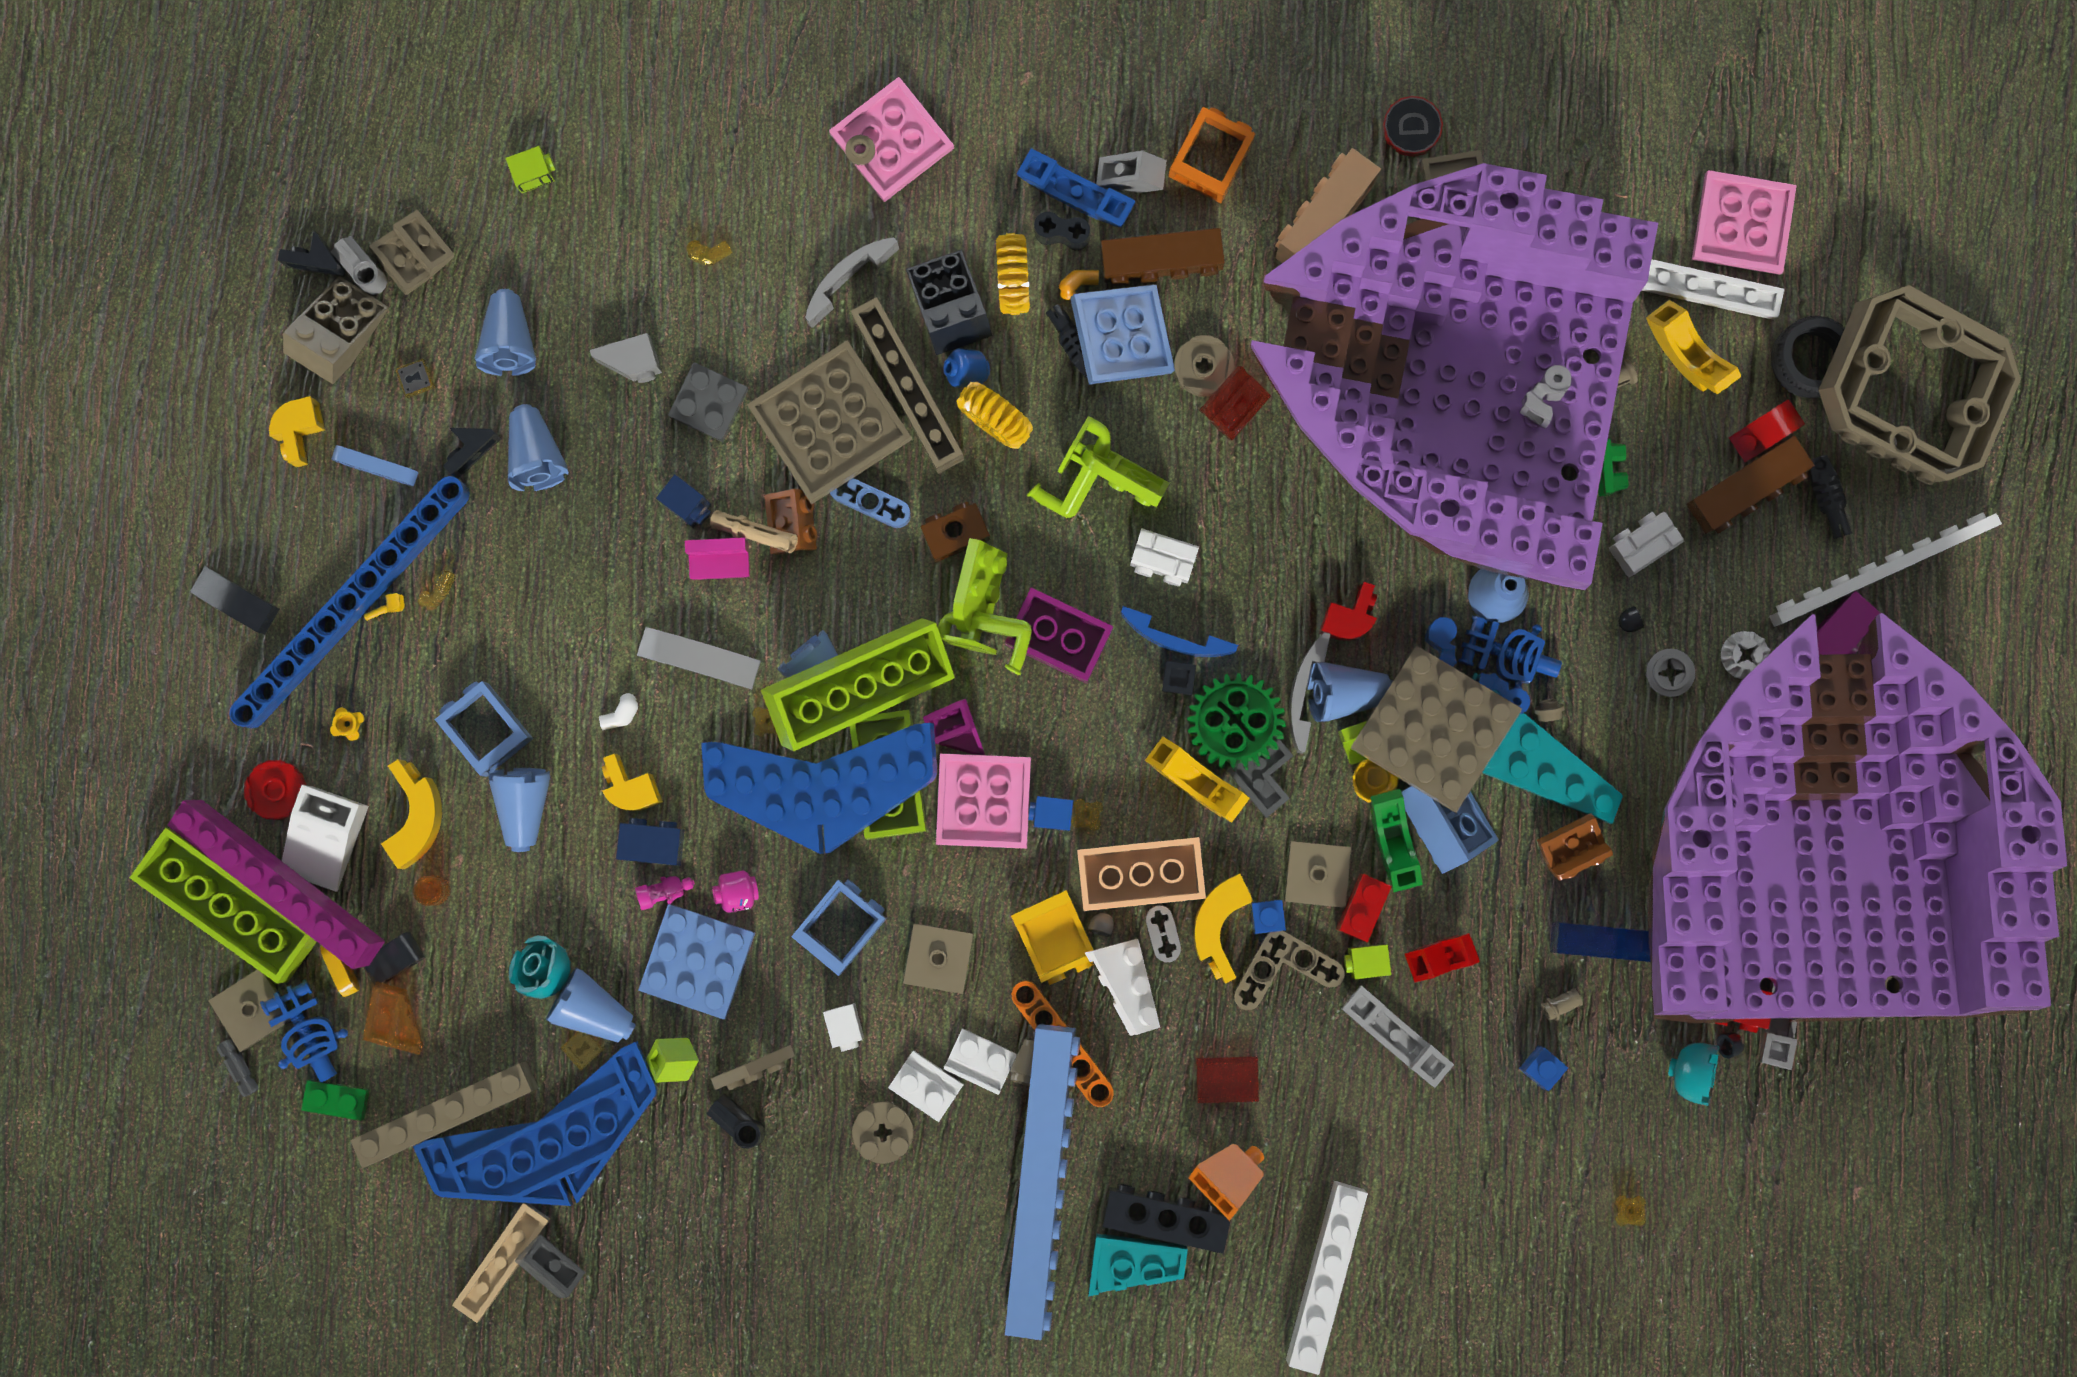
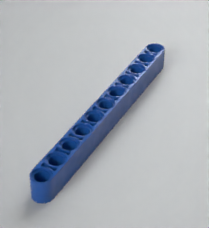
(335, 607)

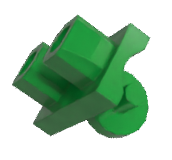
(1610, 481)

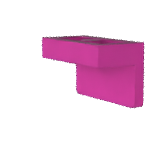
(718, 558)

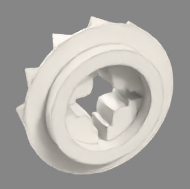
(1731, 653)

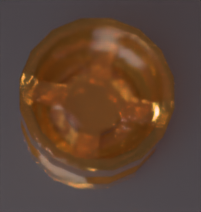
(426, 890)

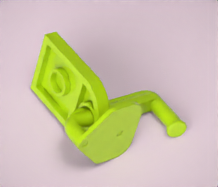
(1101, 461)
(975, 604)

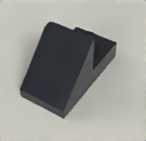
(317, 260)
(477, 444)

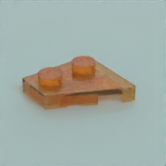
(392, 1020)

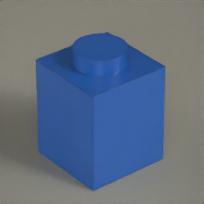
(1051, 813)
(1267, 916)
(1543, 1068)

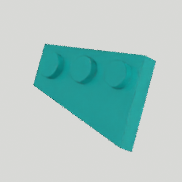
(1134, 1262)

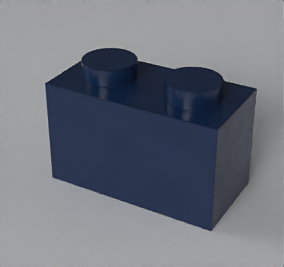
(684, 502)
(650, 843)

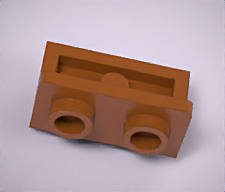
(1574, 848)

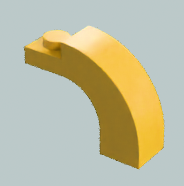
(1687, 350)
(1196, 780)
(423, 819)
(1209, 919)

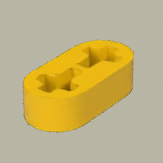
(341, 973)

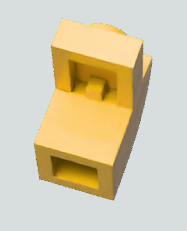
(291, 423)
(629, 794)

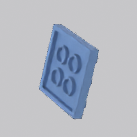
(1122, 334)
(696, 961)

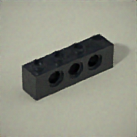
(1210, 1238)

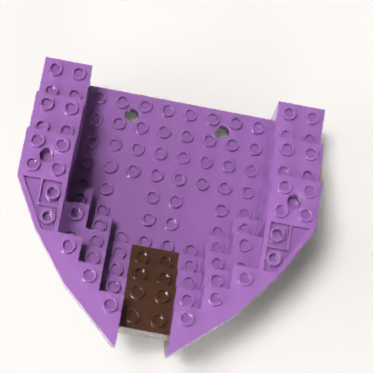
(1430, 334)
(1852, 842)

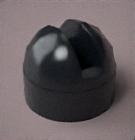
(1630, 620)
(1724, 1047)

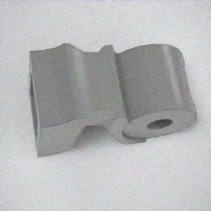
(1551, 388)

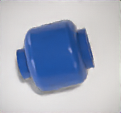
(966, 367)

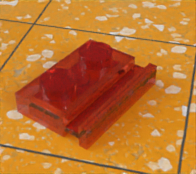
(1235, 403)
(1227, 1079)

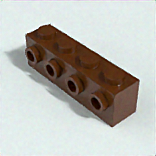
(1162, 255)
(1750, 485)

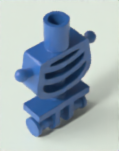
(1537, 662)
(318, 1058)

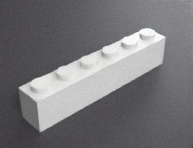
(1326, 1277)

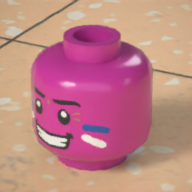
(735, 891)

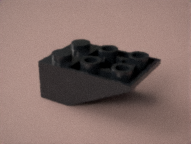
(949, 302)

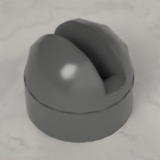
(1101, 924)

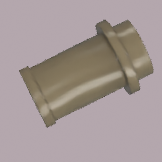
(1561, 1004)

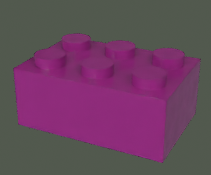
(1062, 635)

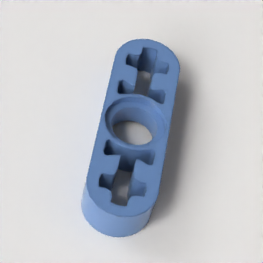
(374, 465)
(893, 503)

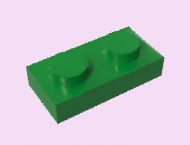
(335, 1100)

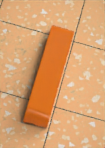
(1095, 1075)

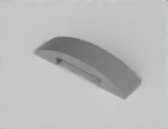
(876, 252)
(699, 657)
(1298, 728)
(1397, 1036)
(1778, 1042)

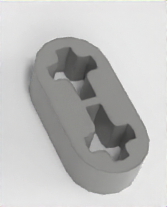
(1170, 932)

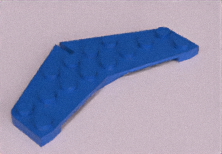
(837, 793)
(531, 1158)

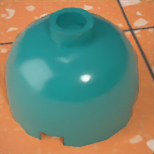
(540, 968)
(1695, 1072)

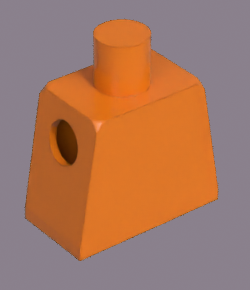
(1229, 1177)

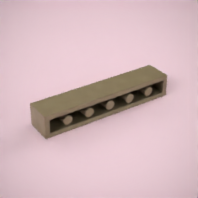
(907, 385)
(444, 1114)

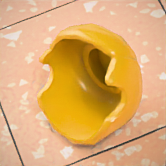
(1372, 780)

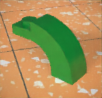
(1395, 841)

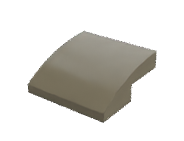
(411, 252)

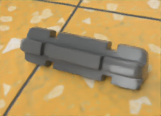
(237, 1068)

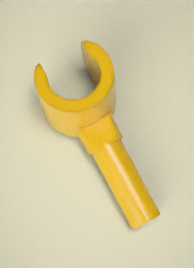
(394, 603)

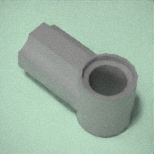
(359, 265)

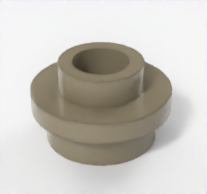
(866, 156)
(1549, 710)

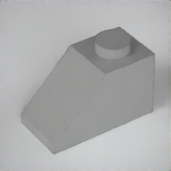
(1132, 172)
(631, 358)

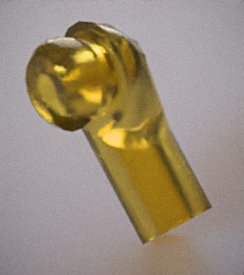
(707, 255)
(439, 592)

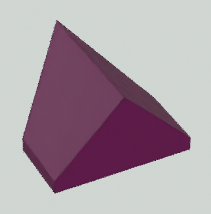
(956, 728)

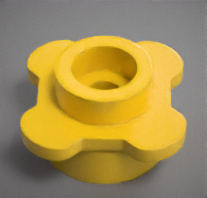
(338, 724)

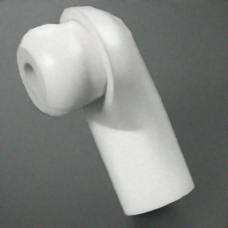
(623, 715)

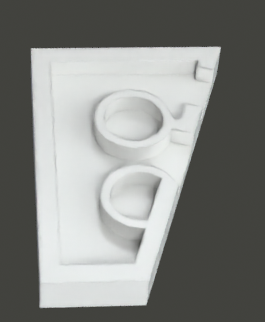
(1126, 977)

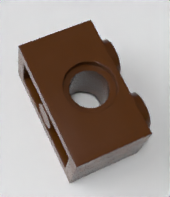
(944, 546)

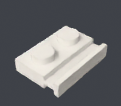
(980, 1061)
(925, 1086)

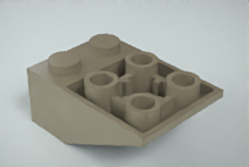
(333, 329)

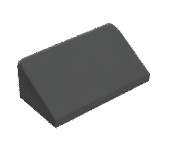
(550, 1267)

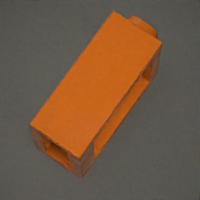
(1198, 180)

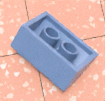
(1449, 835)

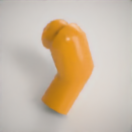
(1075, 279)

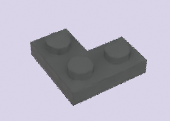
(1259, 784)

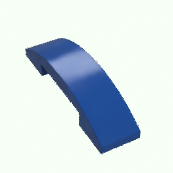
(1075, 190)
(1213, 648)

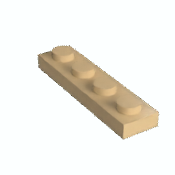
(500, 1262)

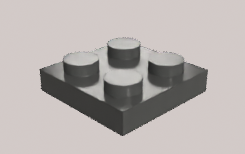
(708, 402)

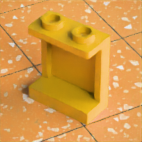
(1054, 937)

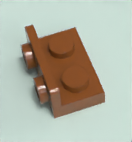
(793, 514)

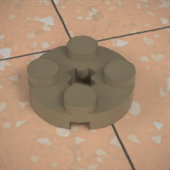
(1193, 352)
(895, 1119)

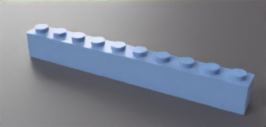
(1040, 1181)

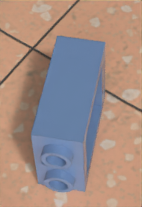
(500, 753)
(819, 950)

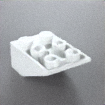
(322, 835)

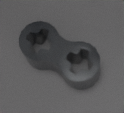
(1062, 231)
(394, 958)

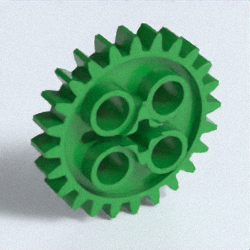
(1257, 704)

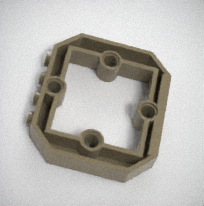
(1986, 401)

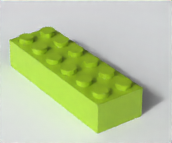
(857, 684)
(222, 907)

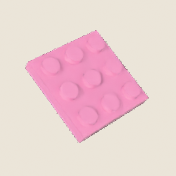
(903, 137)
(1744, 222)
(983, 801)

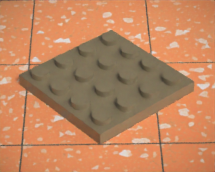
(829, 422)
(1436, 729)

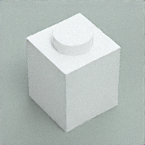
(844, 1027)

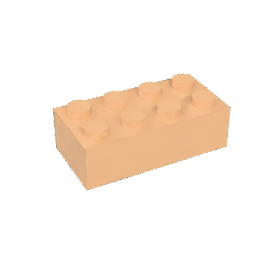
(1333, 200)
(1141, 874)

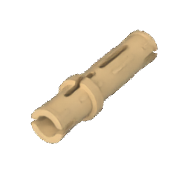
(744, 528)

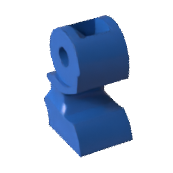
(1439, 636)
(1516, 696)

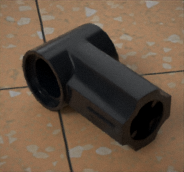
(734, 1120)

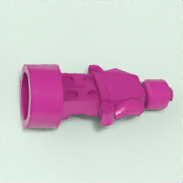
(669, 889)

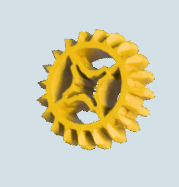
(1012, 273)
(994, 415)

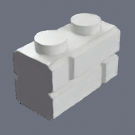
(1645, 544)
(1164, 557)

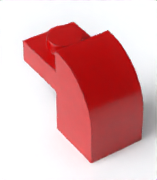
(1766, 430)
(1348, 623)
(1442, 957)

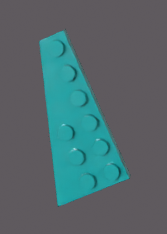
(1547, 768)

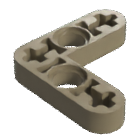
(1286, 956)

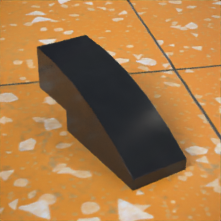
(234, 600)

